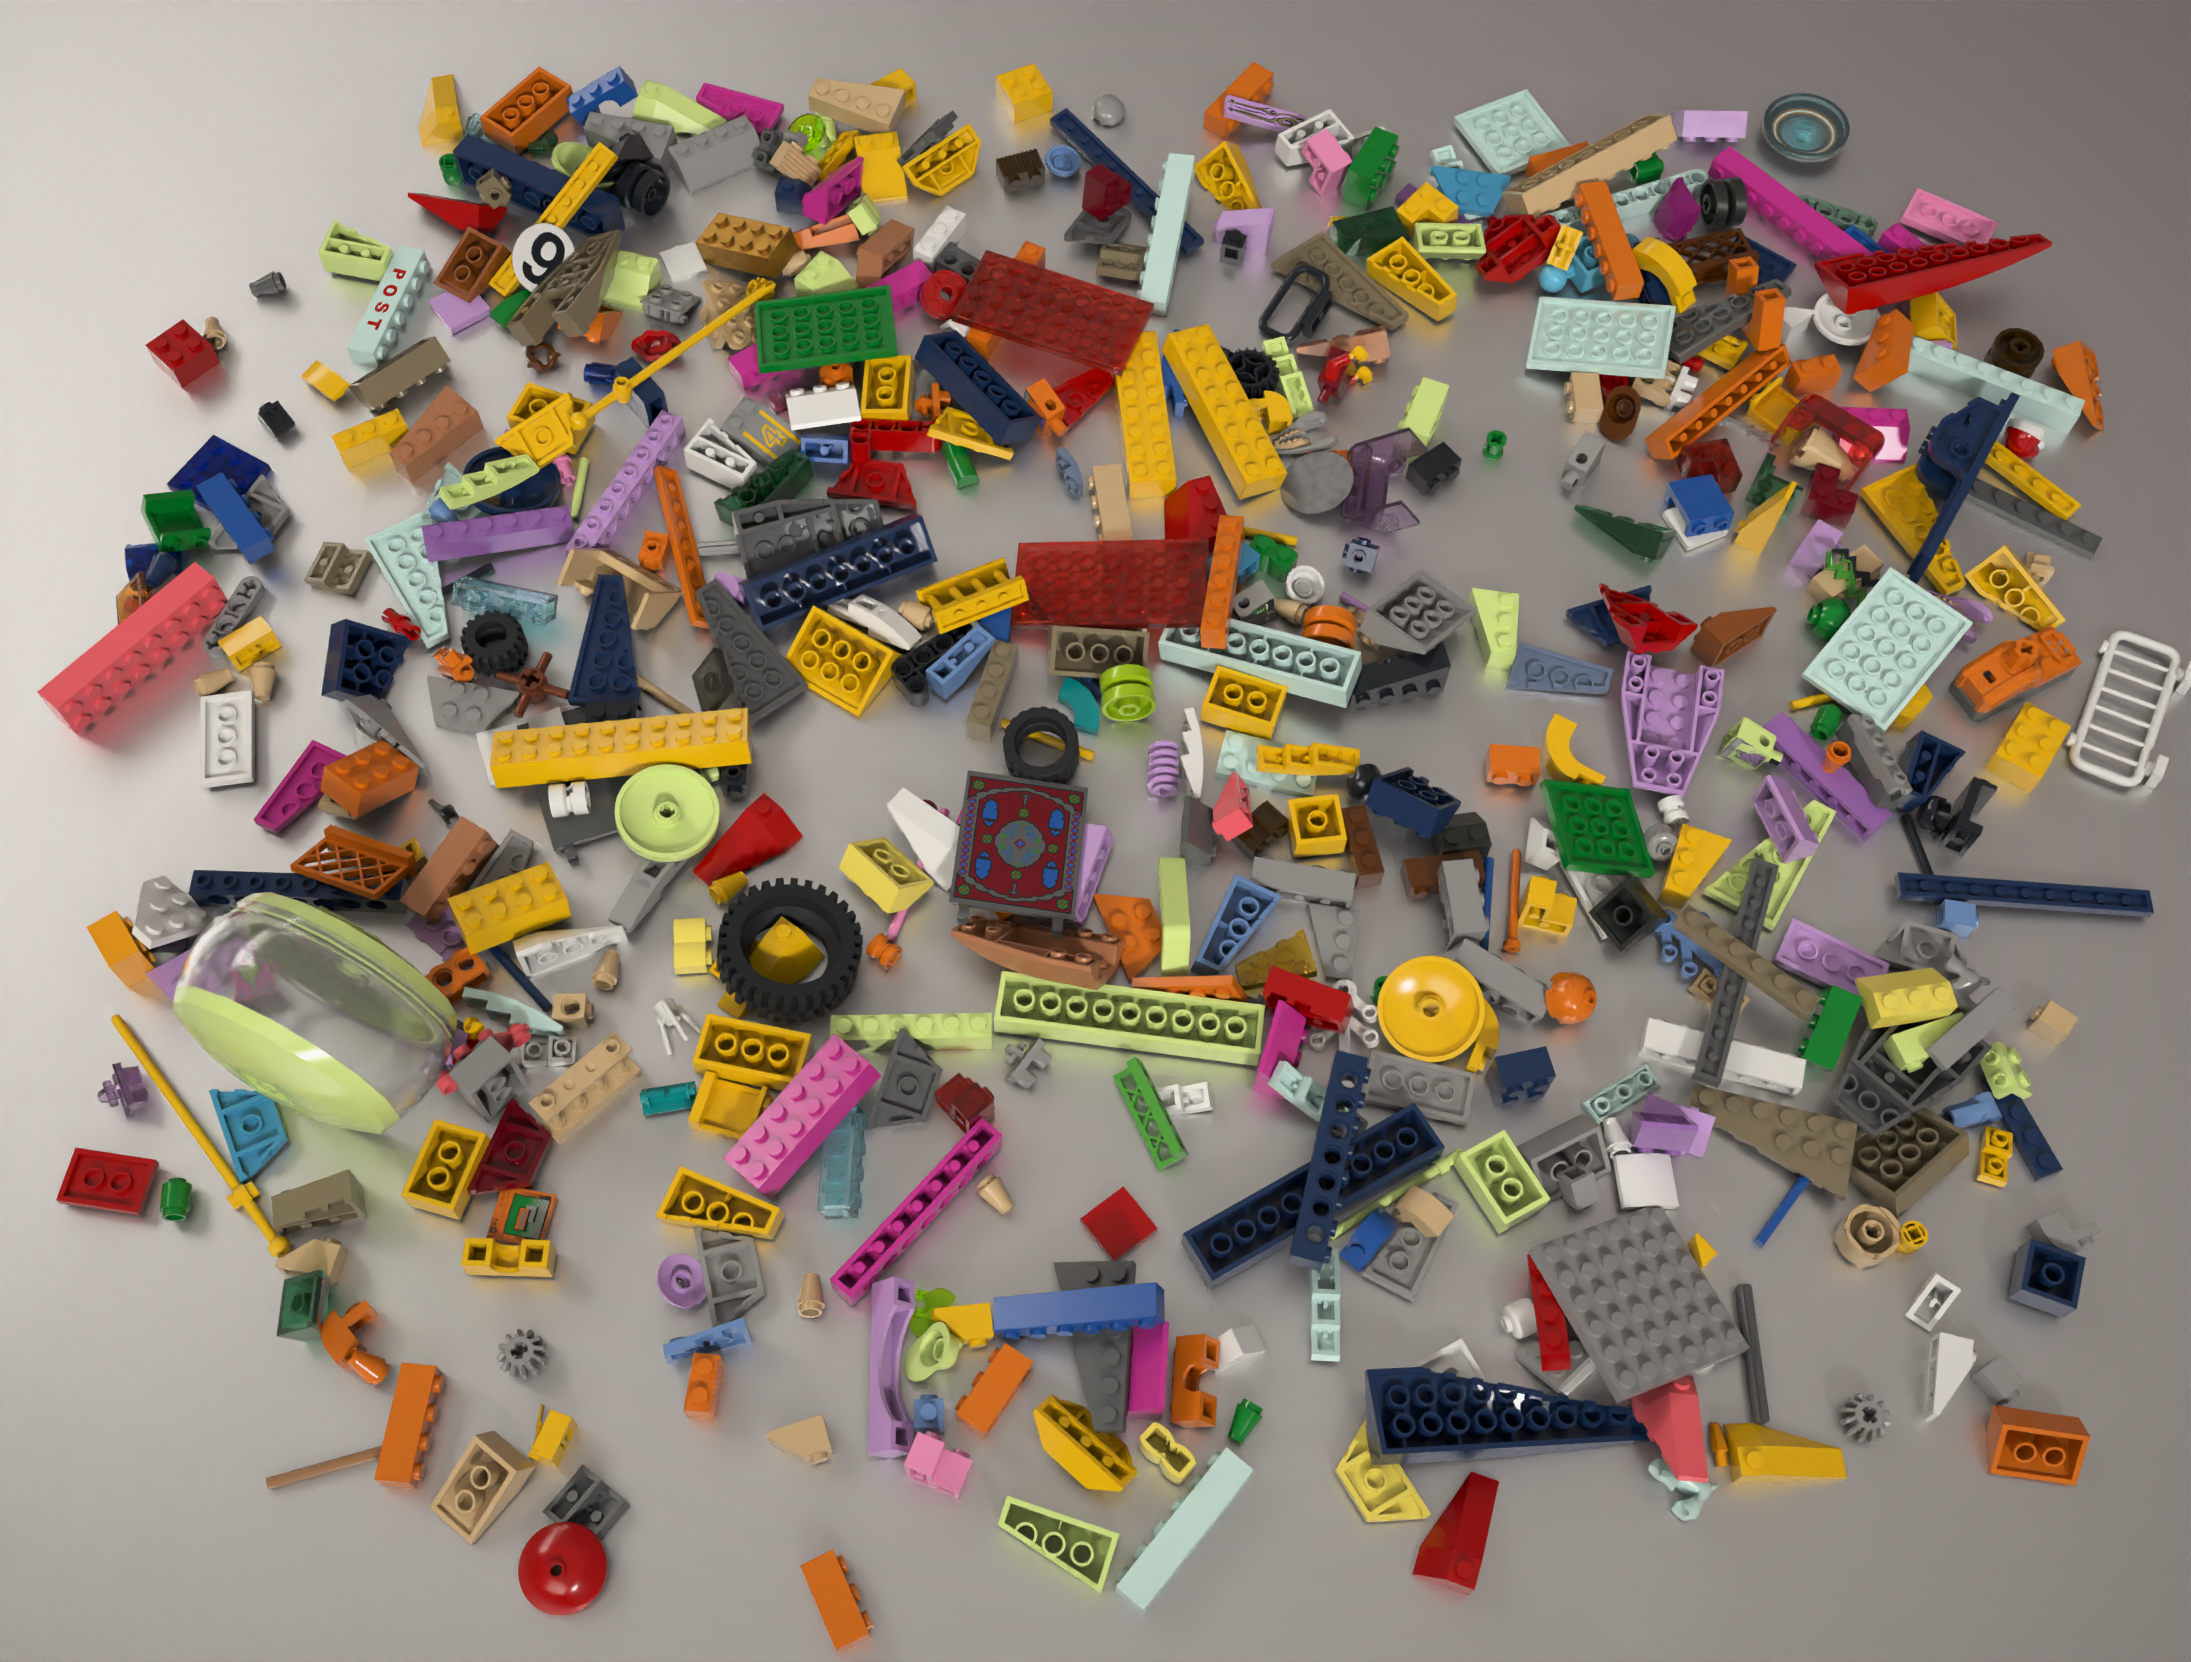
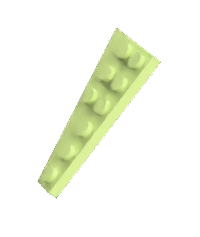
(1730, 885)

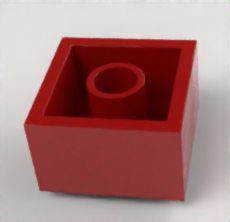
(182, 353)

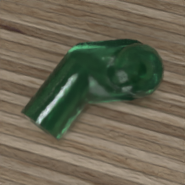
(546, 145)

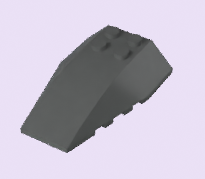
(794, 528)
(1881, 1095)

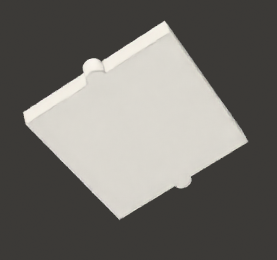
(683, 262)

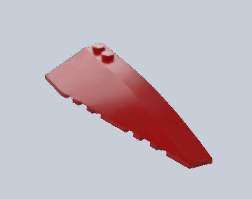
(1886, 278)

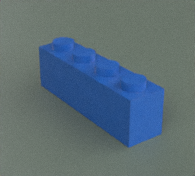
(236, 518)

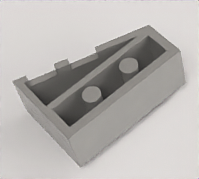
(1462, 901)

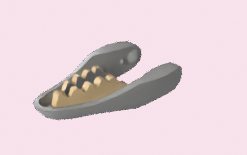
(1295, 438)

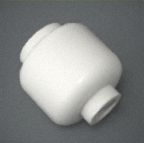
(1519, 1318)

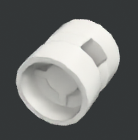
(569, 799)

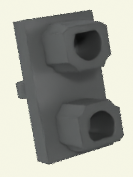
(769, 145)

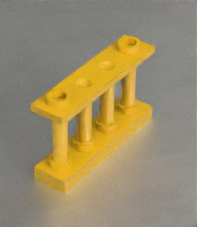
(972, 595)

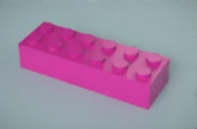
(802, 1116)

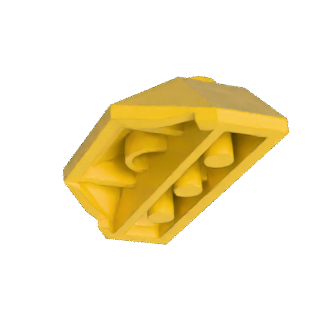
(945, 163)
(1091, 1457)

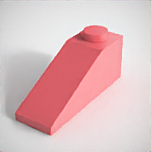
(1233, 809)

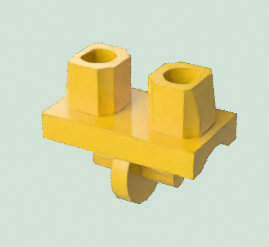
(1564, 247)

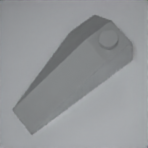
(378, 722)

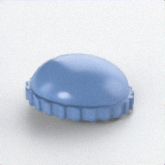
(1063, 161)

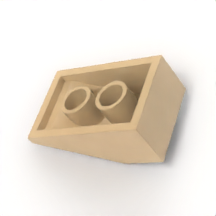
(481, 1485)

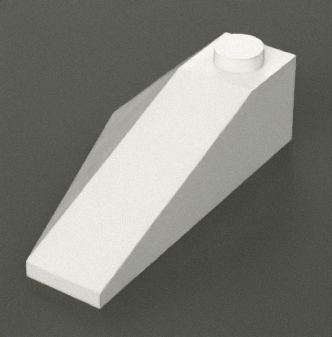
(556, 948)

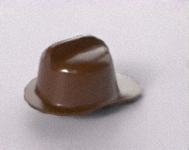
(1620, 413)

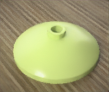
(568, 158)

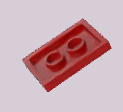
(107, 1181)

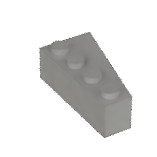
(610, 128)
(1501, 982)

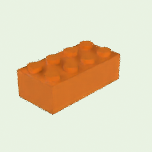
(527, 111)

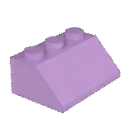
(1710, 125)
(1784, 819)

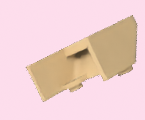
(646, 593)

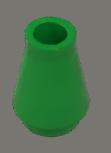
(1244, 1420)

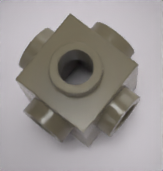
(494, 189)

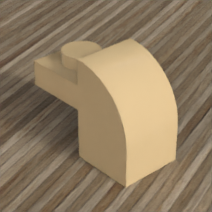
(1423, 1212)

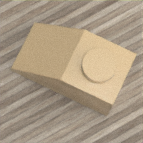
(313, 1256)
(804, 1440)

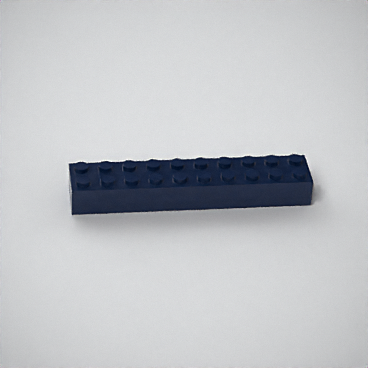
(1269, 1216)

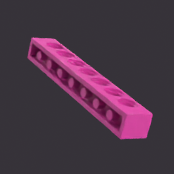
(916, 1212)

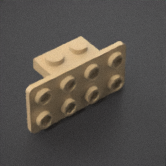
(740, 330)

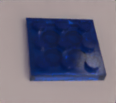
(214, 458)

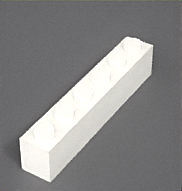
(1745, 1063)

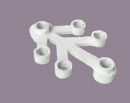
(1354, 1024)

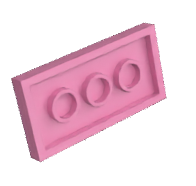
(1947, 220)

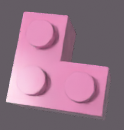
(1328, 161)
(936, 1466)

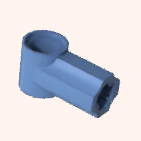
(1977, 1110)

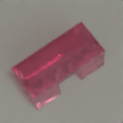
(778, 403)

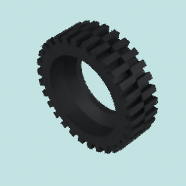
(803, 908)

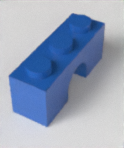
(611, 86)

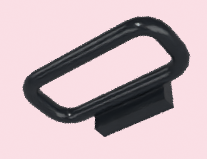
(1313, 313)

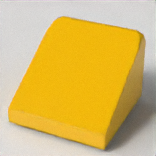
(1701, 1250)

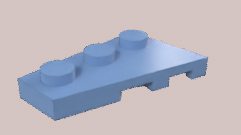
(708, 1341)

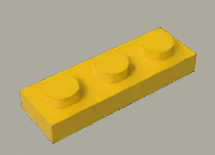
(836, 154)

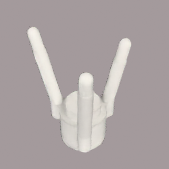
(670, 1014)

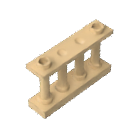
(585, 1087)

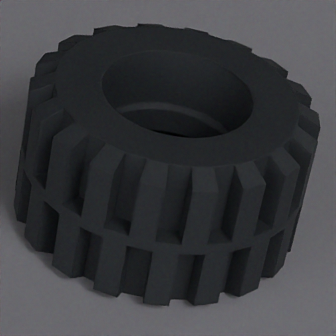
(490, 628)

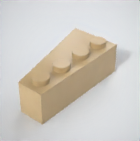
(859, 105)

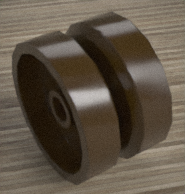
(2016, 352)

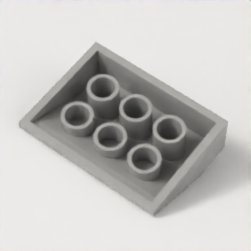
(1416, 615)

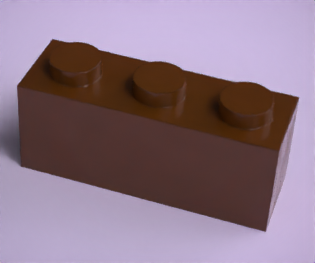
(1362, 847)
(1421, 874)

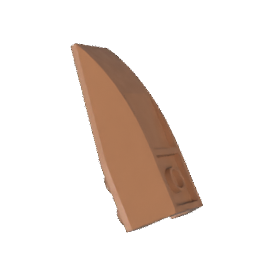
(1073, 959)

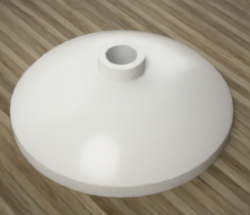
(1841, 327)

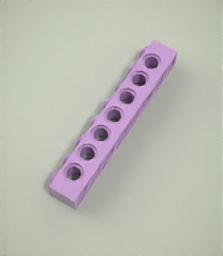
(629, 484)

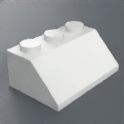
(822, 406)

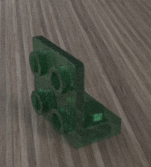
(1767, 485)

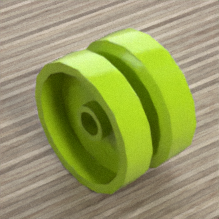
(1127, 692)

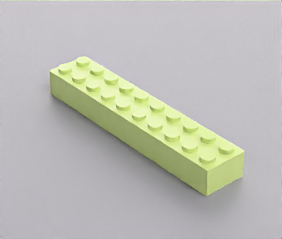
(1130, 1019)

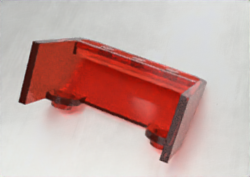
(1865, 439)

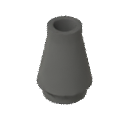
(269, 284)

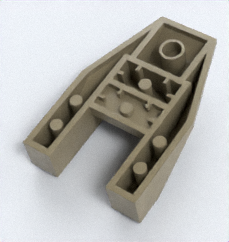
(570, 292)

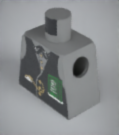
(1582, 461)
(1254, 605)

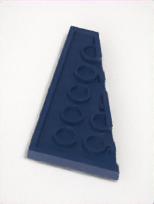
(606, 655)

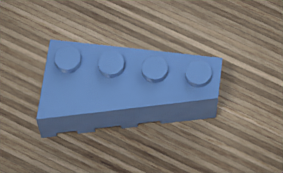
(1237, 919)

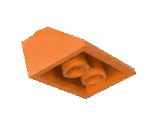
(2035, 1445)

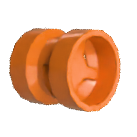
(884, 951)

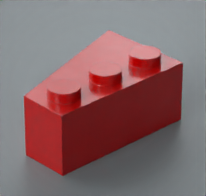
(1318, 1003)

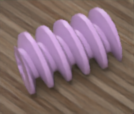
(1163, 768)

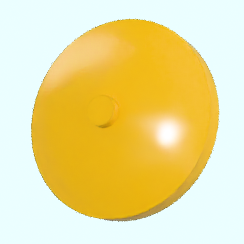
(1431, 1008)

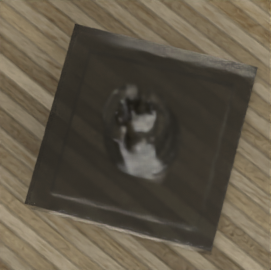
(712, 681)

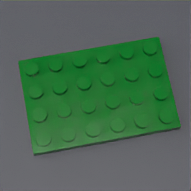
(825, 329)

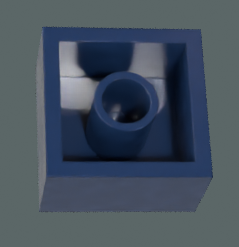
(1520, 1076)
(2047, 1278)

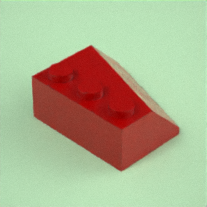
(1193, 511)

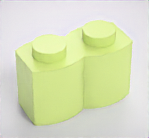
(864, 215)

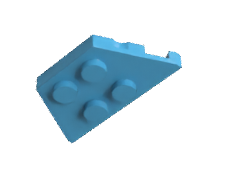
(1472, 191)
(250, 1129)

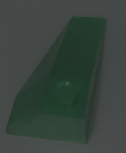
(1642, 539)

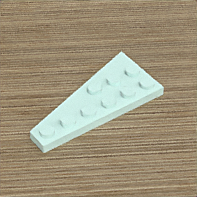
(414, 580)

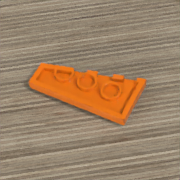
(1217, 987)

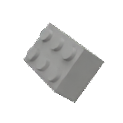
(488, 1078)

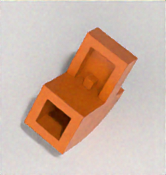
(339, 1332)

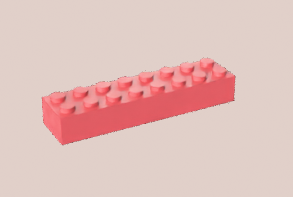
(134, 648)

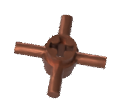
(533, 685)

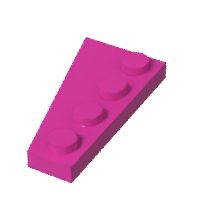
(734, 104)
(298, 788)

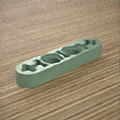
(1837, 212)

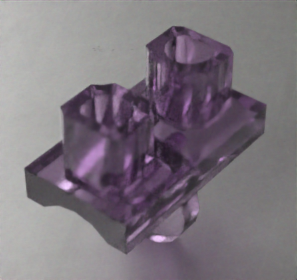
(120, 1090)

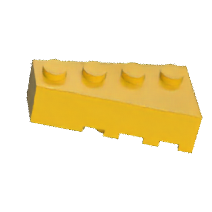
(1412, 279)
(717, 1207)

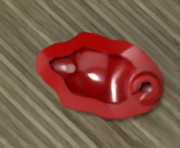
(654, 344)

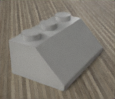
(1564, 1146)

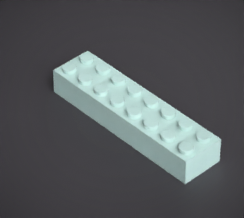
(1300, 663)

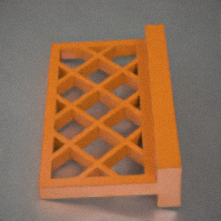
(361, 851)

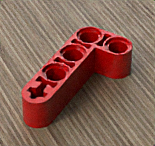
(890, 436)

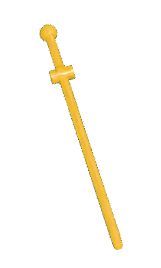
(623, 387)
(241, 1194)

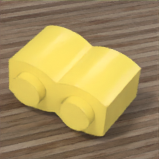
(691, 945)
(1160, 1448)

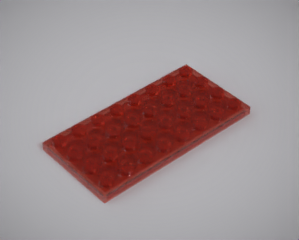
(1053, 312)
(1112, 584)

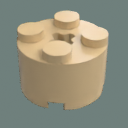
(1867, 1235)

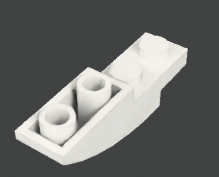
(881, 621)

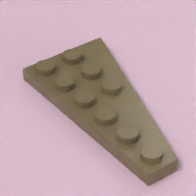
(1348, 281)
(1791, 1137)

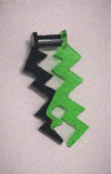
(1849, 575)

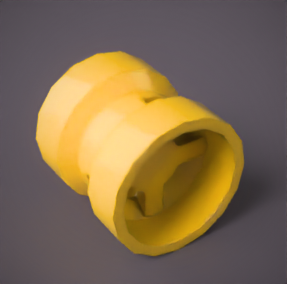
(1908, 1244)

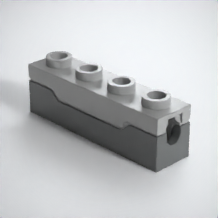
(1874, 762)

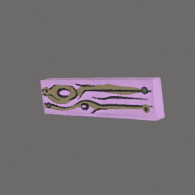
(1260, 114)

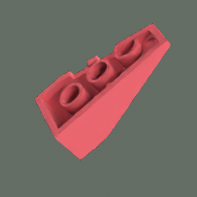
(1675, 1424)

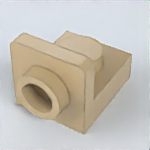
(2039, 566)

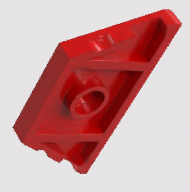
(875, 480)

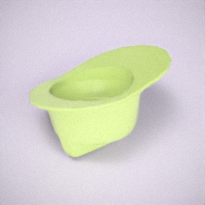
(931, 1352)

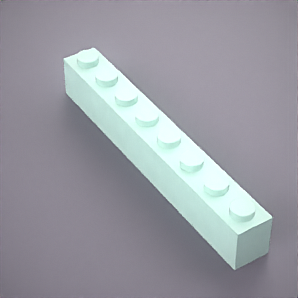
(1167, 231)
(1993, 384)

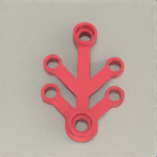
(514, 1037)

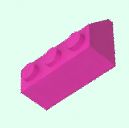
(834, 192)
(1899, 237)
(1893, 425)
(1281, 1045)
(1148, 1372)

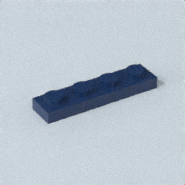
(2026, 1136)

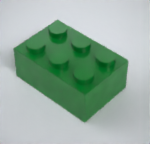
(1371, 168)

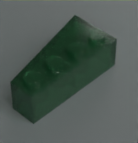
(781, 480)

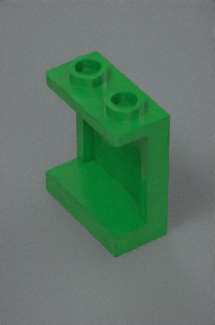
(174, 521)

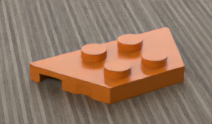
(1137, 923)

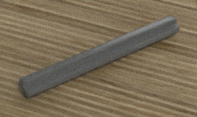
(1752, 1356)

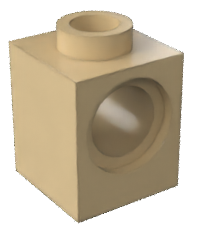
(565, 1002)

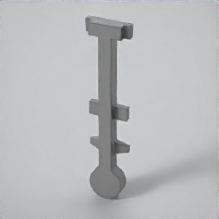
(1749, 429)

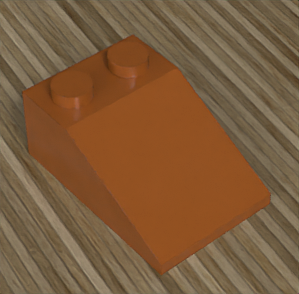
(472, 265)
(1730, 633)

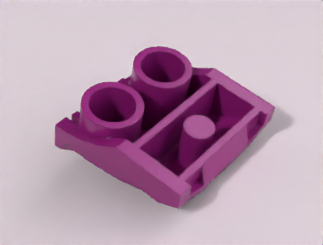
(1677, 212)

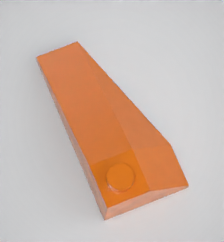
(2079, 371)

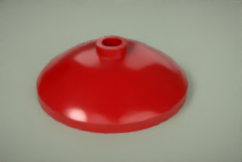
(582, 1564)

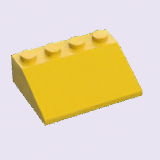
(841, 661)

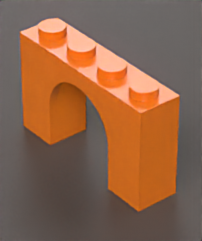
(1766, 322)

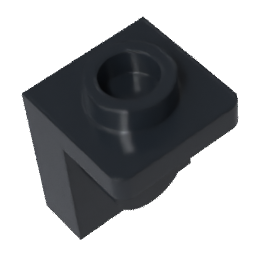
(275, 418)

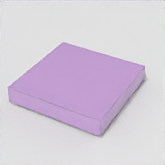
(457, 313)

